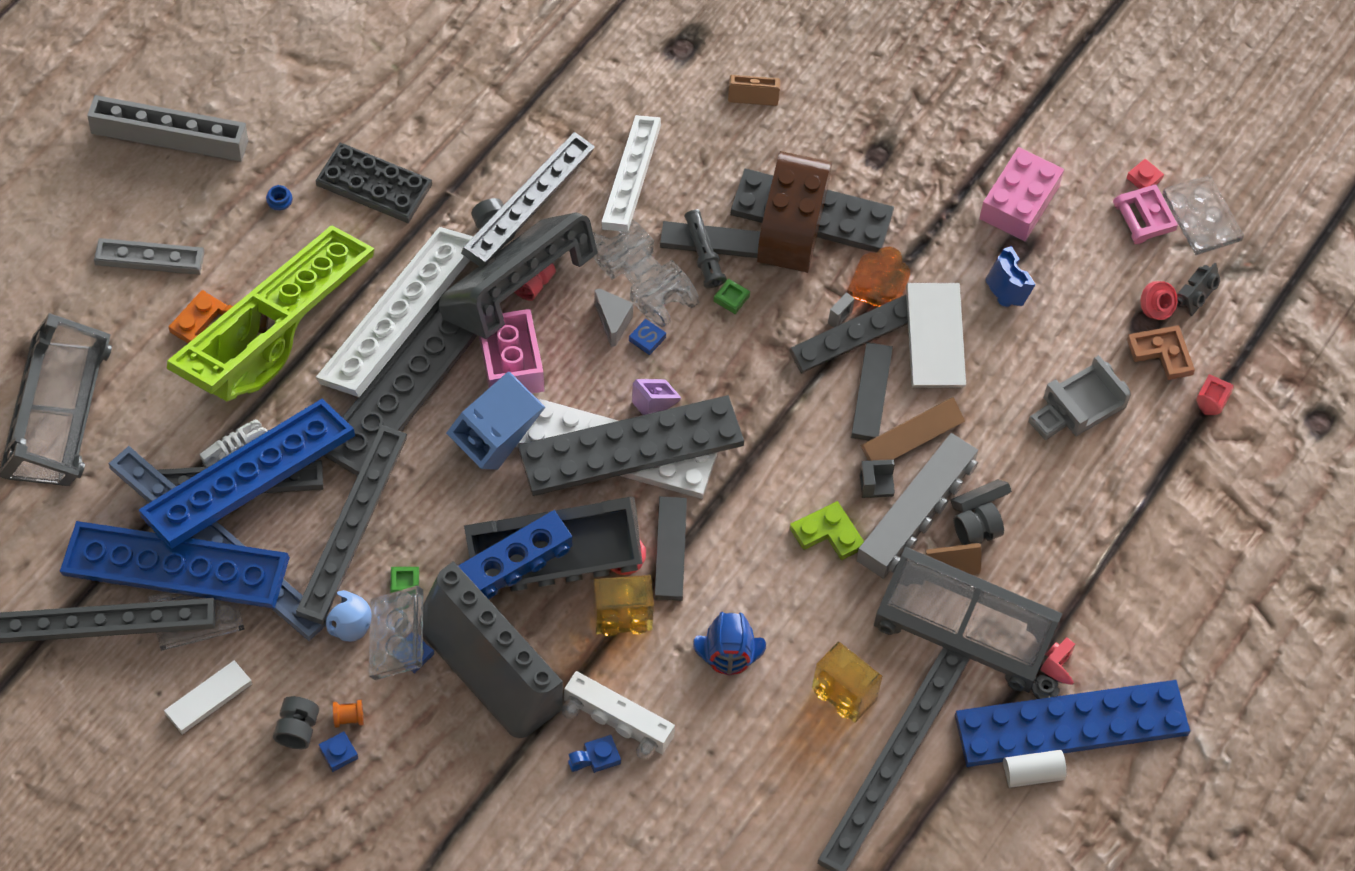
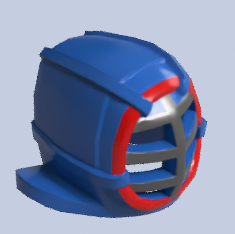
(731, 640)

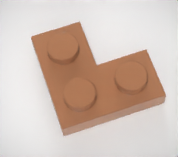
(1163, 344)

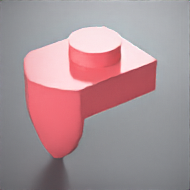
(1213, 395)
(1056, 658)

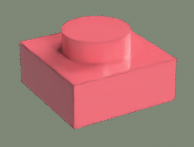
(1145, 175)

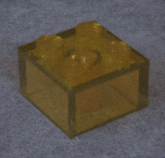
(623, 605)
(846, 682)

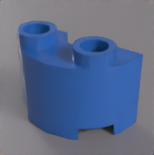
(1009, 282)

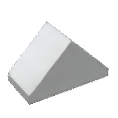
(614, 314)

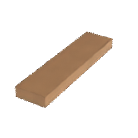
(914, 431)

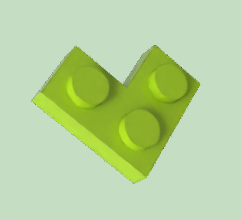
(828, 524)

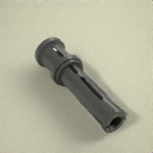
(706, 257)

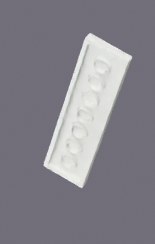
(396, 313)
(685, 476)

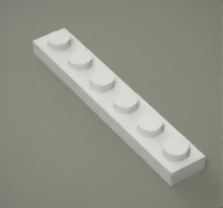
(631, 173)

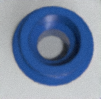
(279, 192)

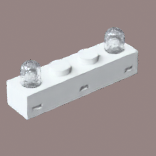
(618, 712)

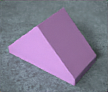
(653, 395)

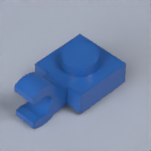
(598, 754)

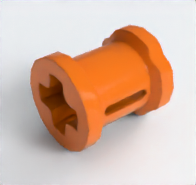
(348, 713)

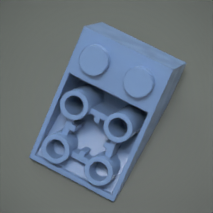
(496, 422)

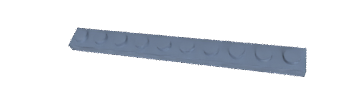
(152, 484)

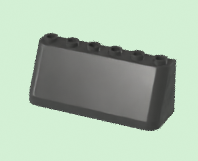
(476, 297)
(602, 539)
(490, 654)

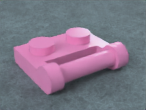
(1152, 210)

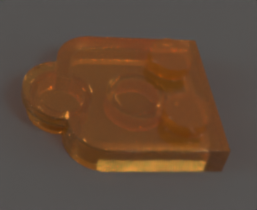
(880, 277)

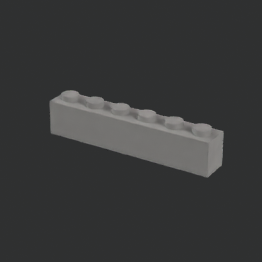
(168, 128)
(918, 505)

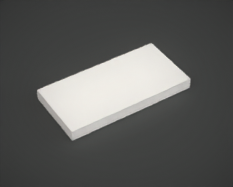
(935, 335)

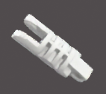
(232, 442)

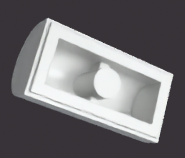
(1035, 768)

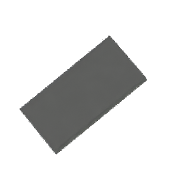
(374, 182)

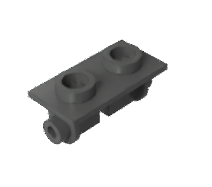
(1204, 282)

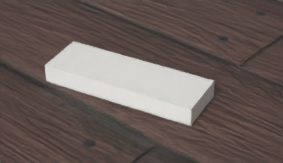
(208, 697)

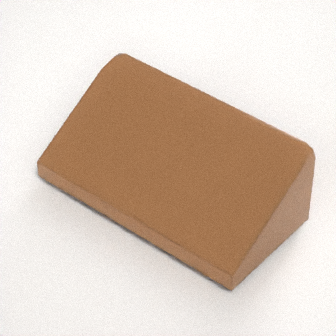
(754, 90)
(961, 557)

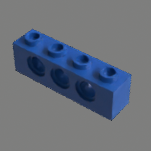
(547, 529)

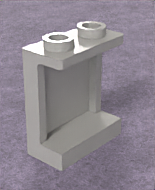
(1088, 396)

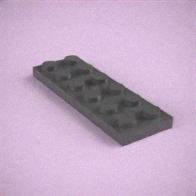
(843, 218)

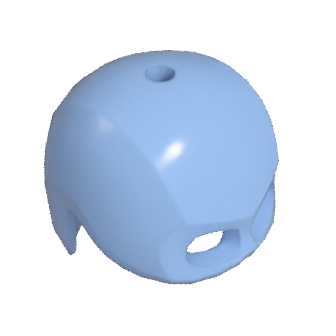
(351, 617)

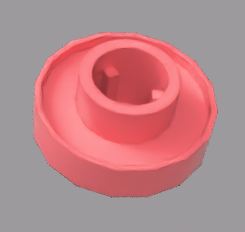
(1159, 300)

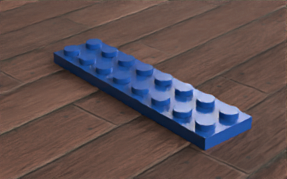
(246, 473)
(189, 569)
(1072, 722)

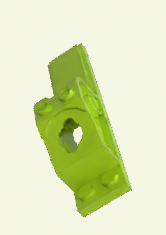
(230, 357)

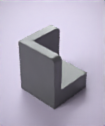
(877, 478)

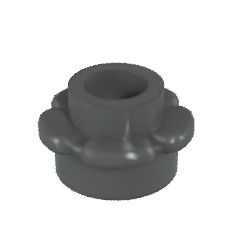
(1040, 692)

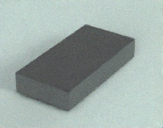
(981, 495)

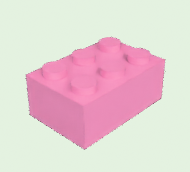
(1021, 194)
(514, 351)

